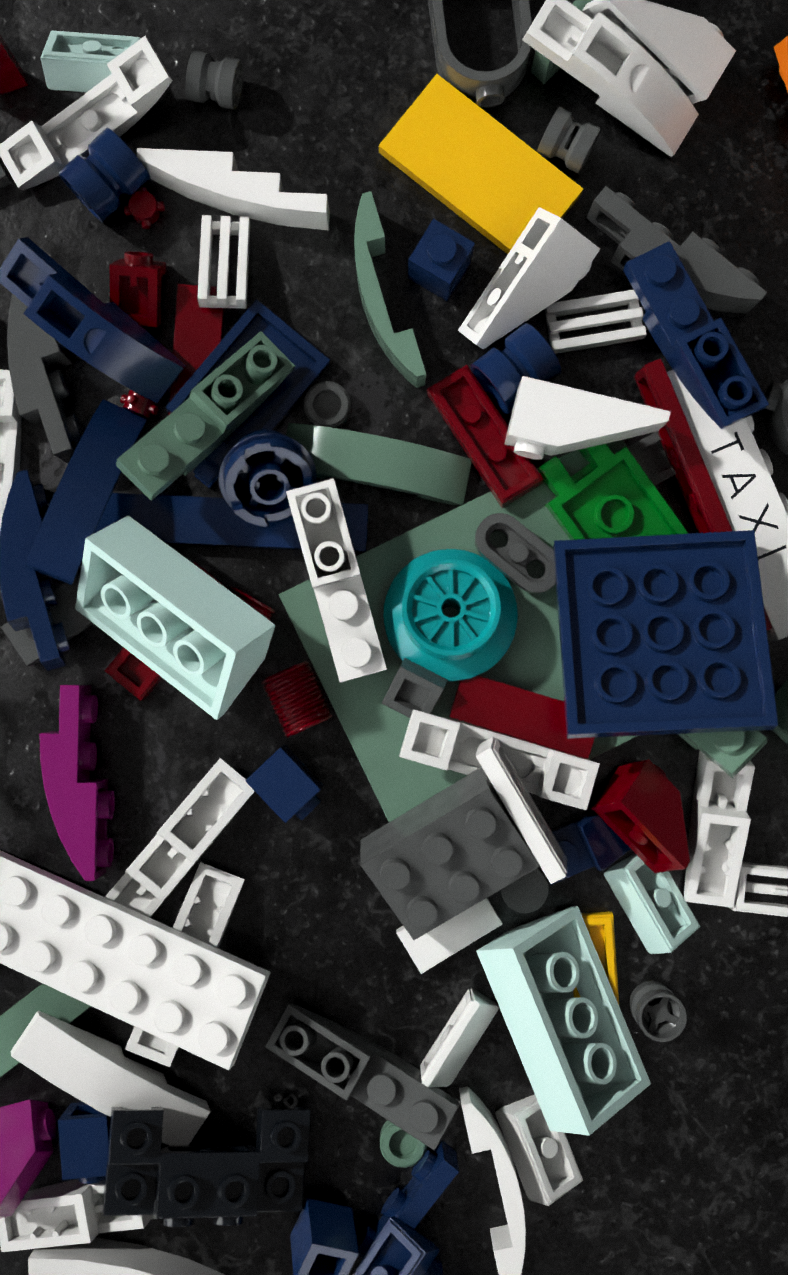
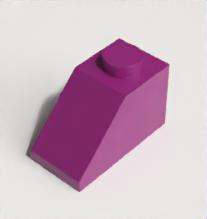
(24, 1149)

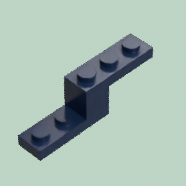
(412, 1203)

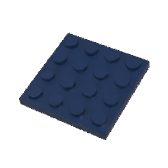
(663, 635)

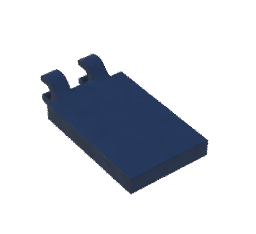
(308, 367)

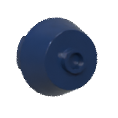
(260, 473)

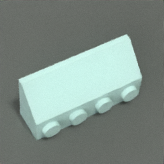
(171, 614)
(569, 1045)

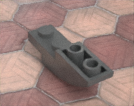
(715, 278)
(37, 384)
(363, 1070)

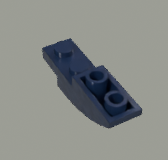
(87, 326)
(690, 339)
(22, 590)

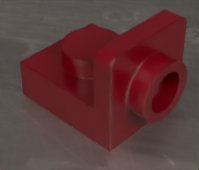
(137, 287)

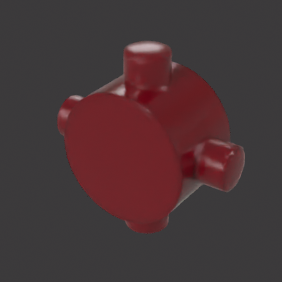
(144, 208)
(139, 404)

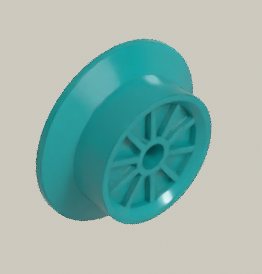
(451, 645)

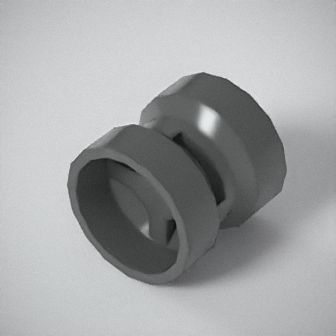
(214, 80)
(559, 134)
(665, 1018)

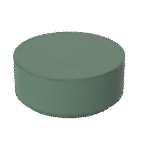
(400, 1147)

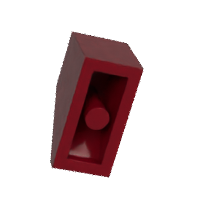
(646, 815)

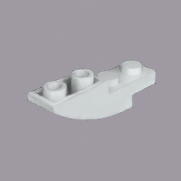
(617, 69)
(336, 580)

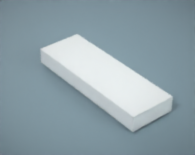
(522, 809)

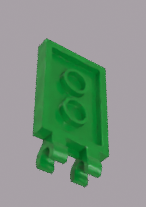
(607, 497)

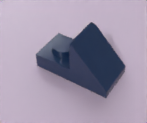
(588, 843)

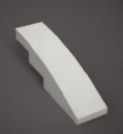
(217, 182)
(717, 833)
(182, 840)
(204, 917)
(104, 1078)
(61, 1217)
(111, 1258)

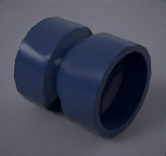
(104, 174)
(523, 354)

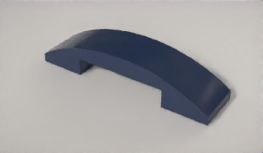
(84, 492)

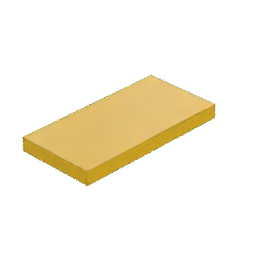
(475, 164)

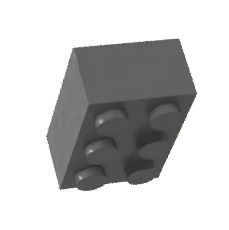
(446, 854)

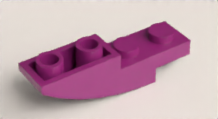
(74, 799)

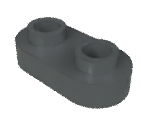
(520, 550)

